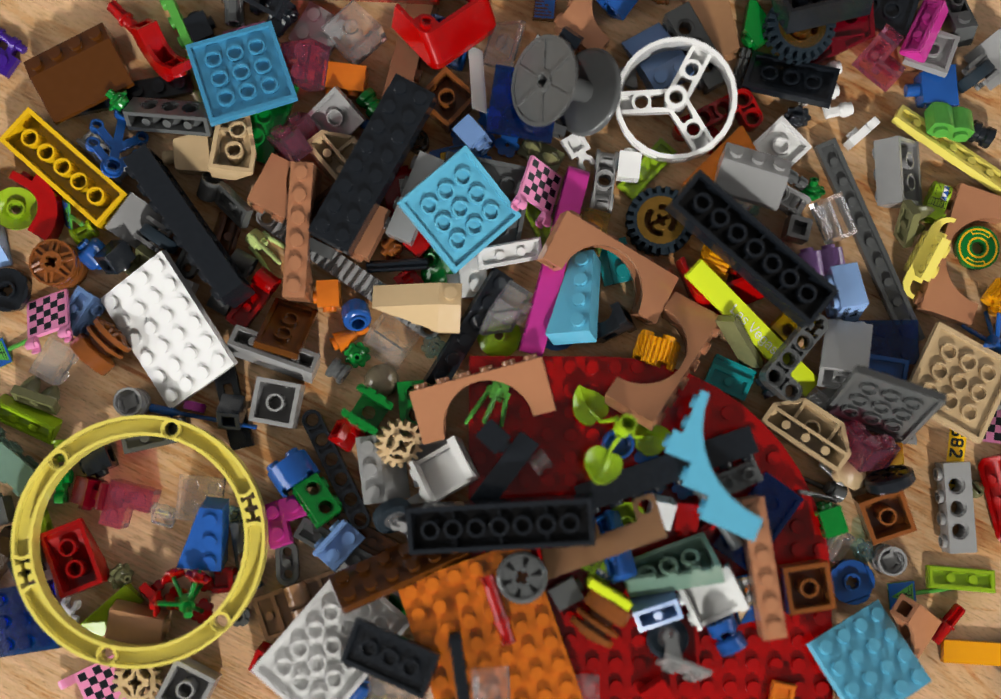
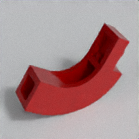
(157, 50)
(50, 216)

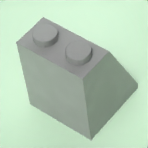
(842, 349)

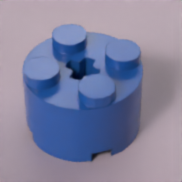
(291, 470)

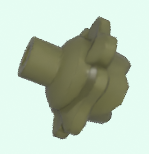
(120, 575)

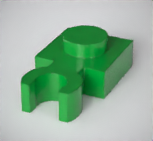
(61, 493)

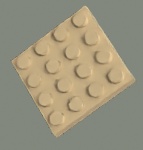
(967, 376)

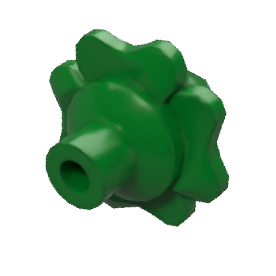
(117, 100)
(813, 190)
(357, 355)

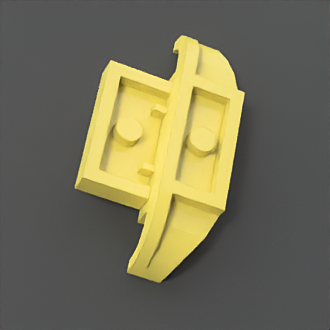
(926, 255)

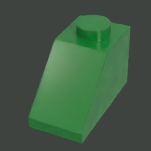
(752, 26)

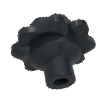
(797, 116)

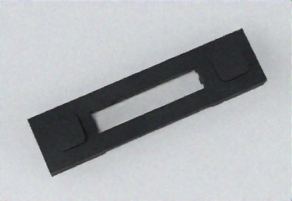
(237, 438)

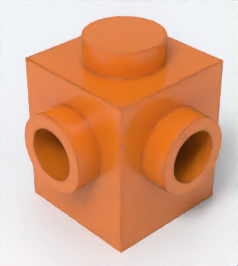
(328, 295)

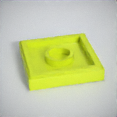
(609, 592)

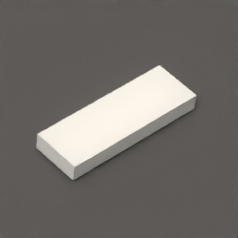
(509, 253)

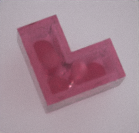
(876, 60)
(307, 62)
(291, 138)
(868, 450)
(125, 497)

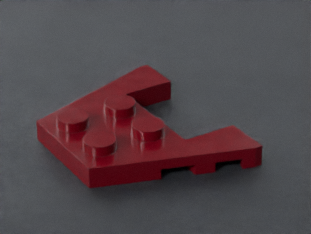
(848, 35)

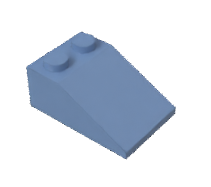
(661, 68)

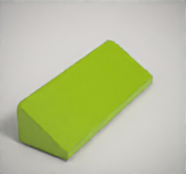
(29, 419)
(98, 619)

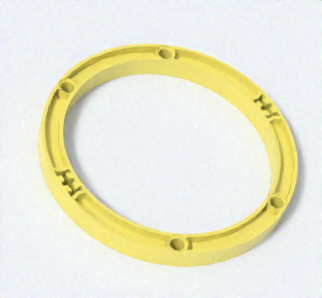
(27, 531)

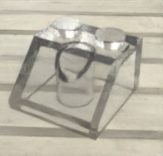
(354, 33)
(507, 310)

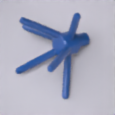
(992, 341)

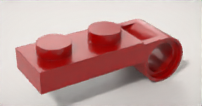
(264, 285)

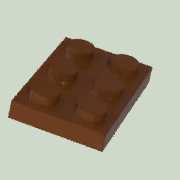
(285, 328)

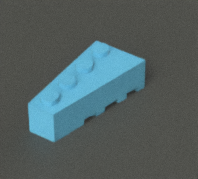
(577, 304)

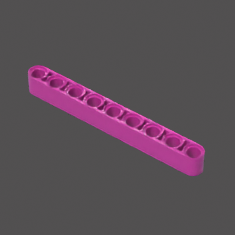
(548, 280)

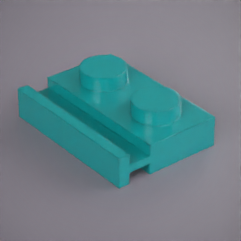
(612, 268)
(730, 377)

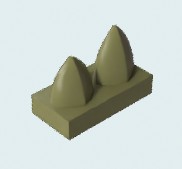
(547, 154)
(908, 223)
(28, 394)

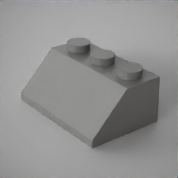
(897, 171)
(752, 175)
(379, 479)

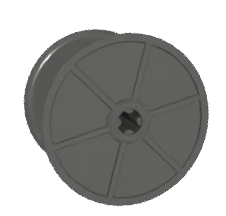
(557, 84)

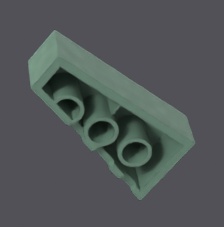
(14, 466)
(675, 567)

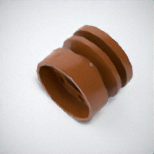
(68, 270)
(97, 349)
(600, 618)

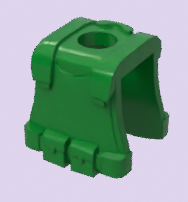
(368, 399)

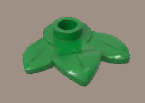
(438, 269)

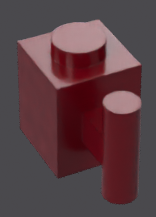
(89, 492)

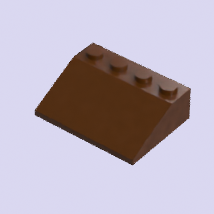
(79, 73)

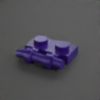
(8, 62)

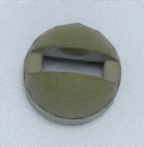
(980, 487)

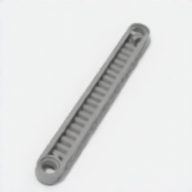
(342, 269)

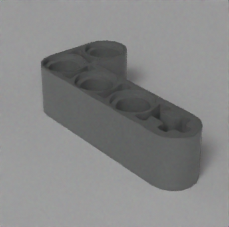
(796, 355)

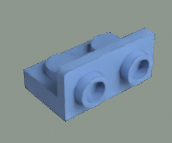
(83, 310)
(338, 544)

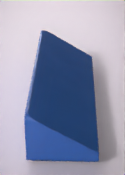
(621, 565)

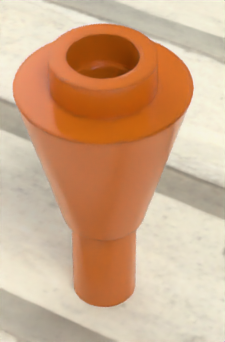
(342, 339)

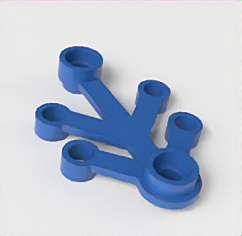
(114, 143)

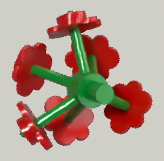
(180, 599)

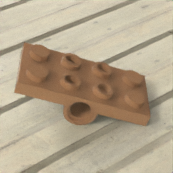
(281, 606)

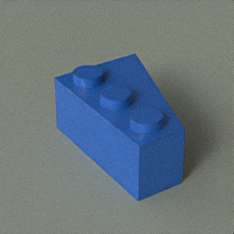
(208, 538)

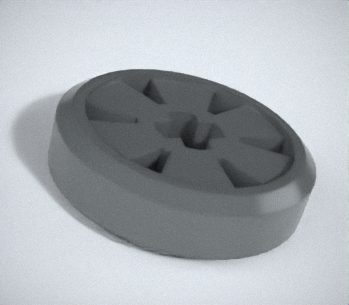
(536, 577)

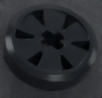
(889, 480)

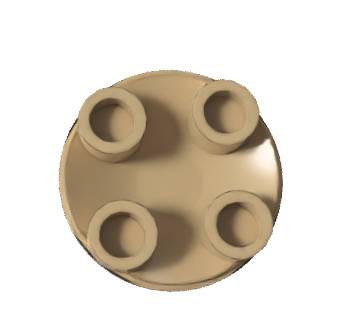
(849, 476)

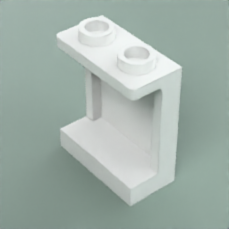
(444, 471)
(714, 601)

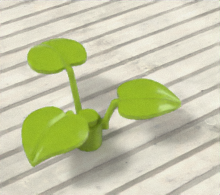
(599, 462)

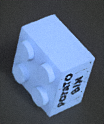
(852, 297)

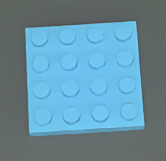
(459, 209)
(868, 657)

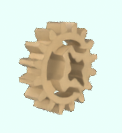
(390, 443)
(132, 688)

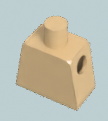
(189, 154)

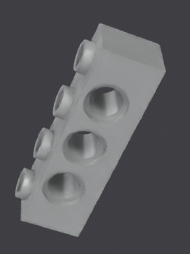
(964, 516)

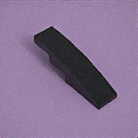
(506, 468)

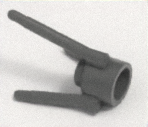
(834, 490)

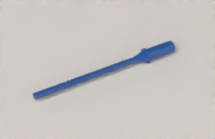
(165, 410)

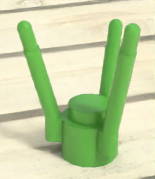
(497, 392)

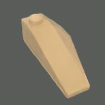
(233, 150)
(423, 304)

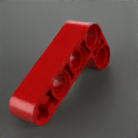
(715, 118)

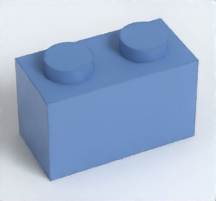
(473, 136)
(655, 610)

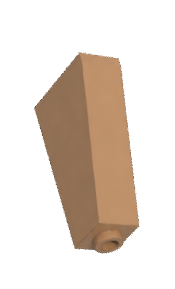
(719, 25)

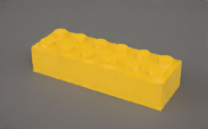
(64, 167)

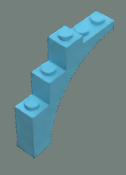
(719, 507)

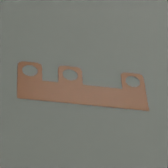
(645, 530)

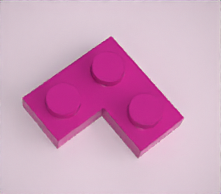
(279, 516)

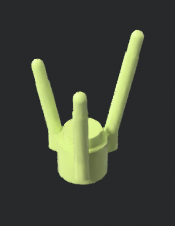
(258, 241)

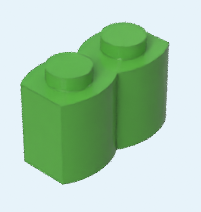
(949, 122)

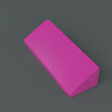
(924, 30)

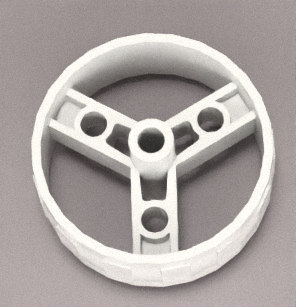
(698, 56)

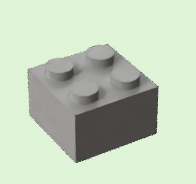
(276, 402)
(189, 681)

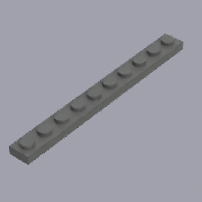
(868, 238)

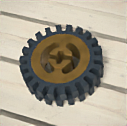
(649, 201)

